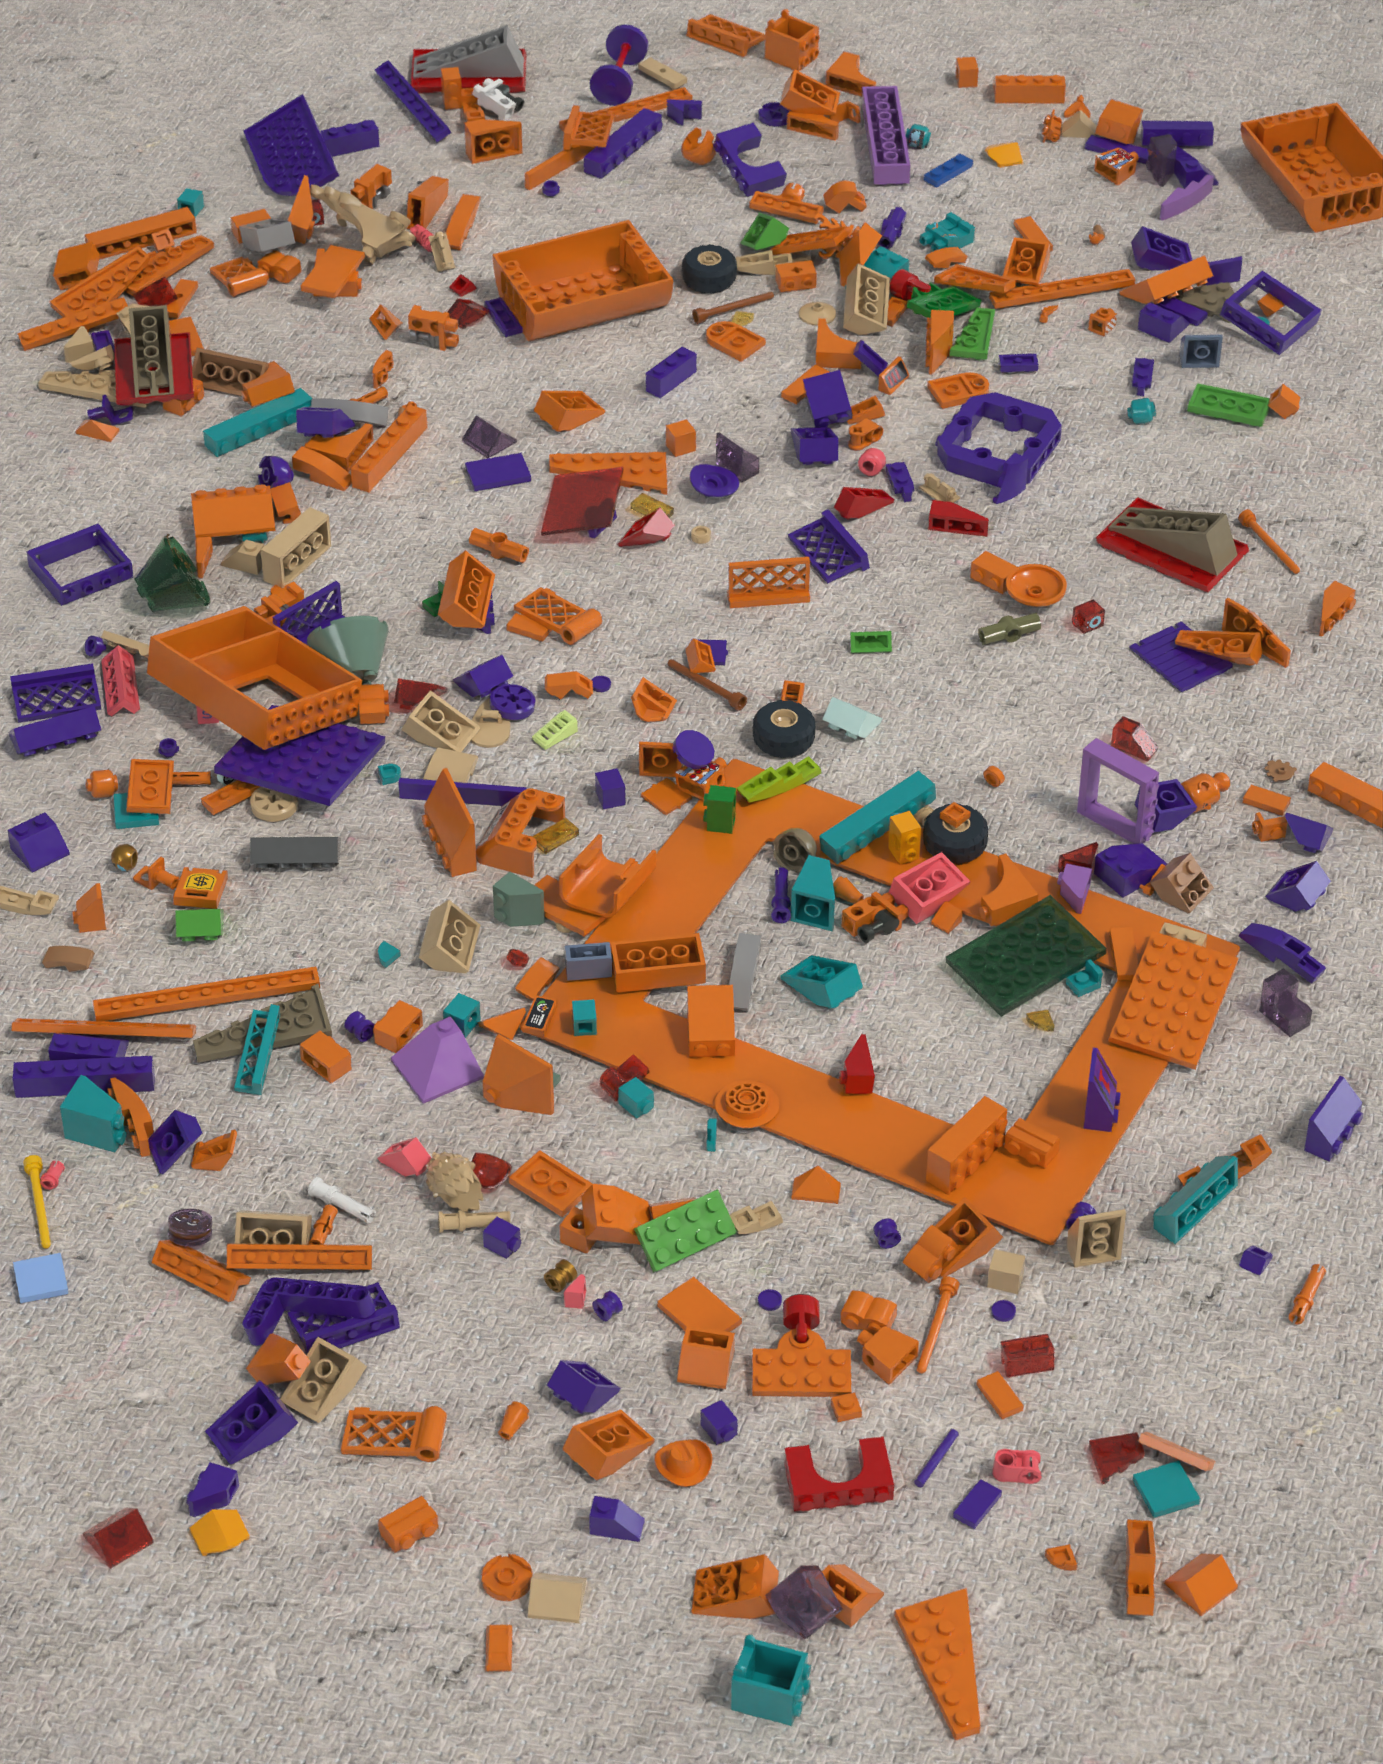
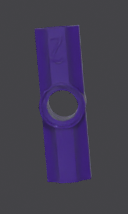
(892, 227)

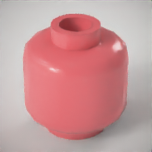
(872, 462)

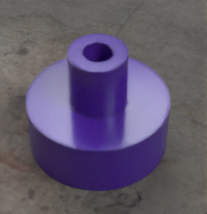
(94, 646)

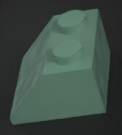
(518, 902)

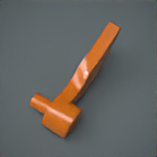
(1047, 311)
(1148, 889)

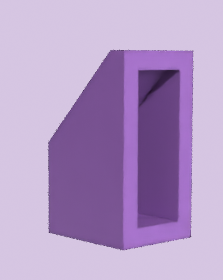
(1075, 885)

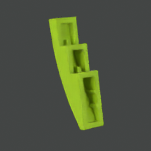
(778, 781)

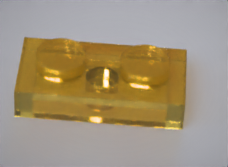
(645, 504)
(556, 835)

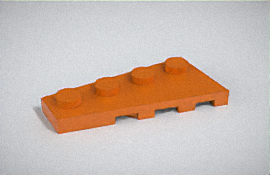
(973, 278)

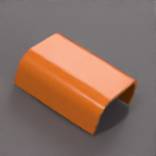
(600, 884)

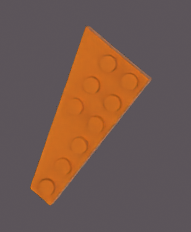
(170, 261)

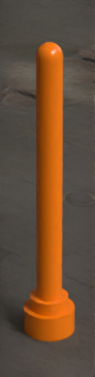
(1248, 519)
(948, 1288)

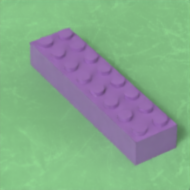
(885, 135)

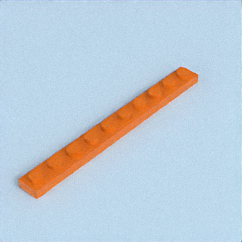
(205, 994)

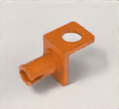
(844, 111)
(156, 875)

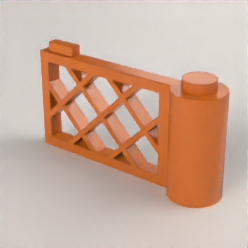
(574, 626)
(426, 1432)

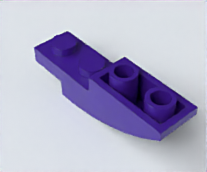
(1279, 945)

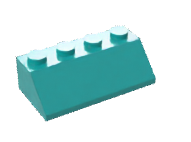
(1196, 1198)

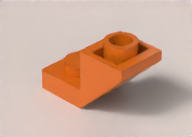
(561, 683)

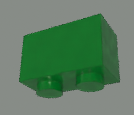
(720, 809)

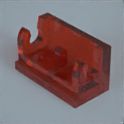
(1027, 1355)

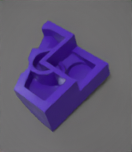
(1012, 478)

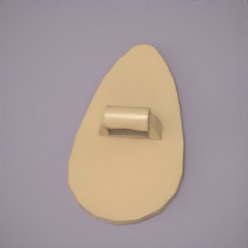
(493, 729)

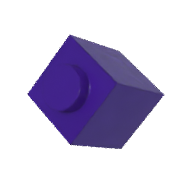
(502, 1237)
(719, 1422)

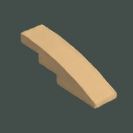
(765, 262)

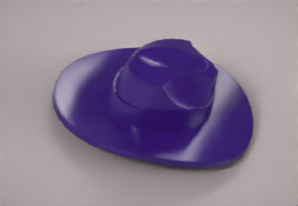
(713, 480)

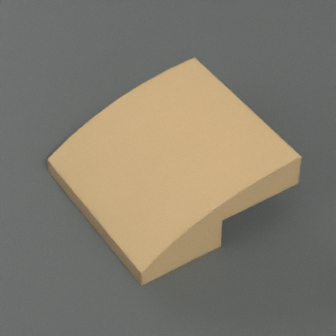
(458, 764)

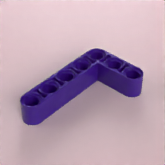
(306, 1297)

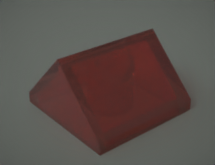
(119, 1536)

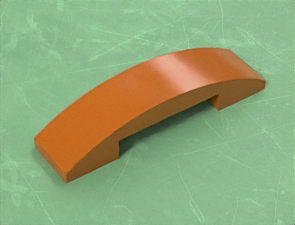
(471, 109)
(1249, 1157)

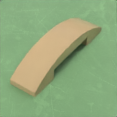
(27, 903)

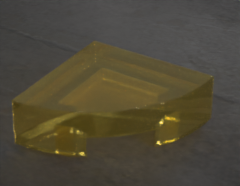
(741, 317)
(1041, 1019)

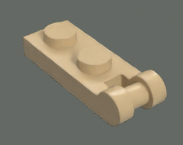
(128, 644)

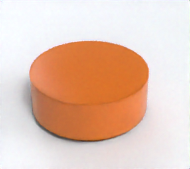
(994, 776)

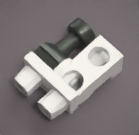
(497, 98)

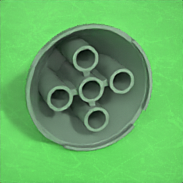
(353, 644)

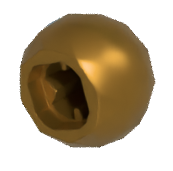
(124, 857)

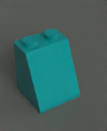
(814, 895)
(92, 1117)

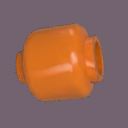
(102, 783)

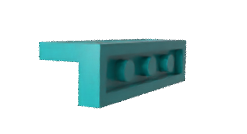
(262, 1052)

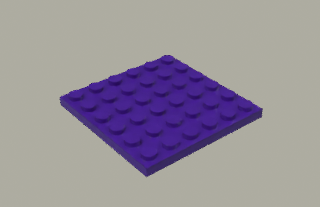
(307, 767)

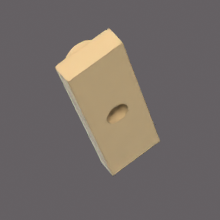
(662, 73)

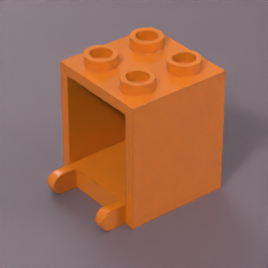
(791, 41)

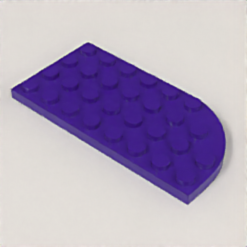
(291, 146)

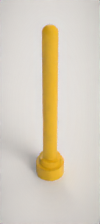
(33, 1167)

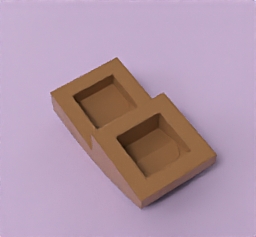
(69, 956)

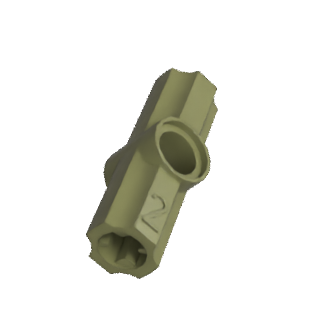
(1009, 628)

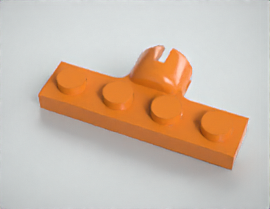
(786, 204)

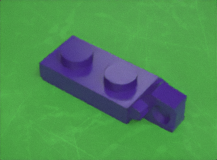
(1142, 374)
(900, 480)

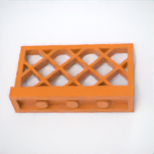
(724, 34)
(579, 128)
(768, 594)

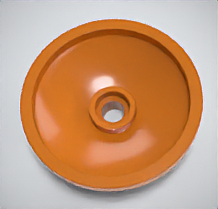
(1036, 585)

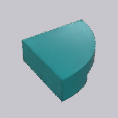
(387, 954)
(711, 1135)

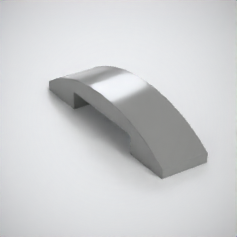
(355, 410)

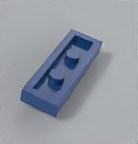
(948, 170)

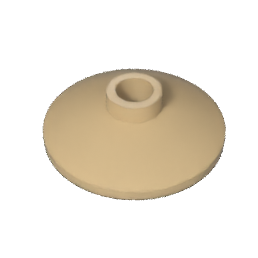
(813, 311)

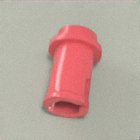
(50, 1179)

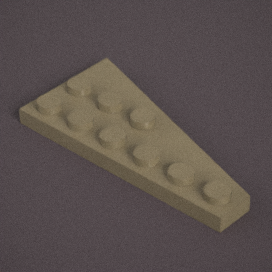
(298, 1021)

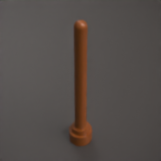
(700, 315)
(736, 700)

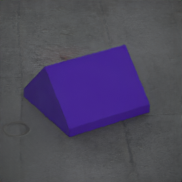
(1225, 271)

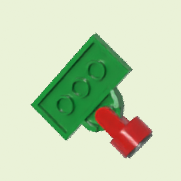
(925, 297)

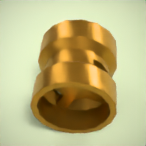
(562, 1274)

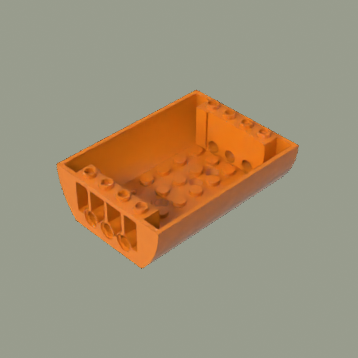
(1320, 164)
(581, 280)

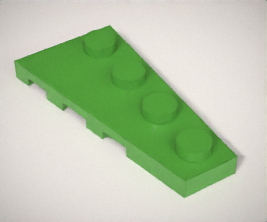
(975, 336)

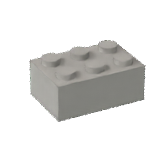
(267, 235)

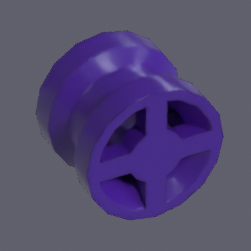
(887, 1233)
(607, 1305)

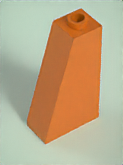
(426, 201)

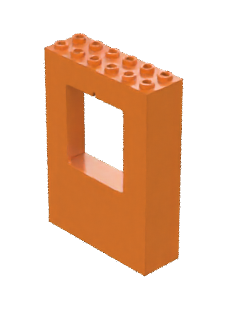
(240, 648)

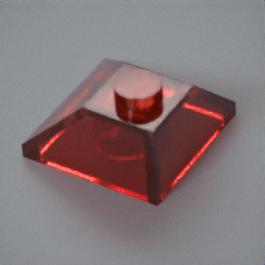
(411, 693)

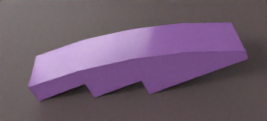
(1186, 198)

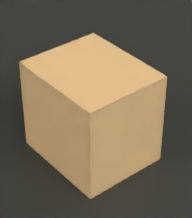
(1006, 1271)

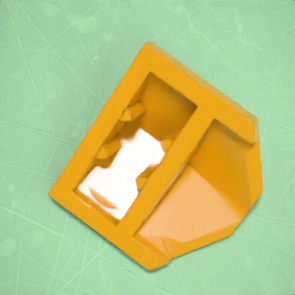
(1005, 154)
(219, 1531)

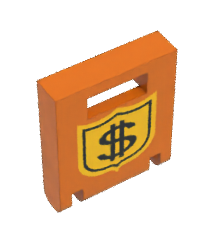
(200, 881)

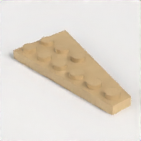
(83, 384)

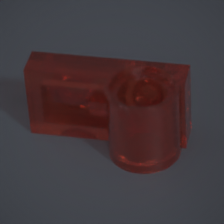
(615, 1078)

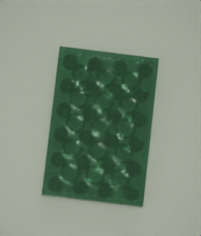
(1025, 955)

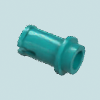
(256, 537)

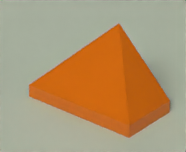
(385, 321)
(97, 430)
(504, 1024)
(816, 1186)

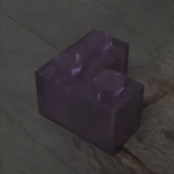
(1282, 1005)

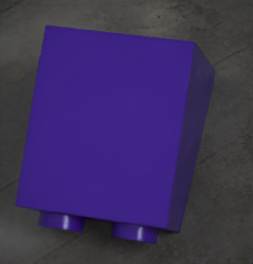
(827, 399)

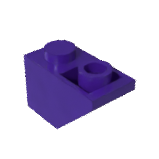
(214, 1489)

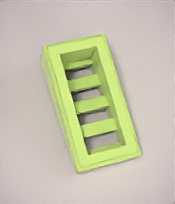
(564, 721)

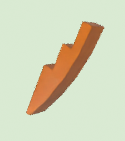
(462, 220)

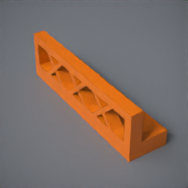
(199, 1269)

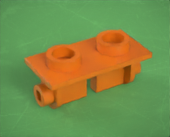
(1052, 127)

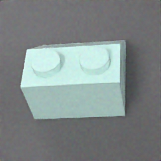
(850, 718)

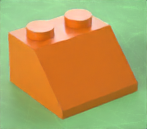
(1119, 122)
(658, 759)

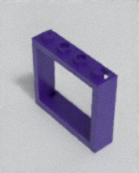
(1259, 329)
(74, 544)

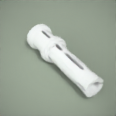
(332, 1196)

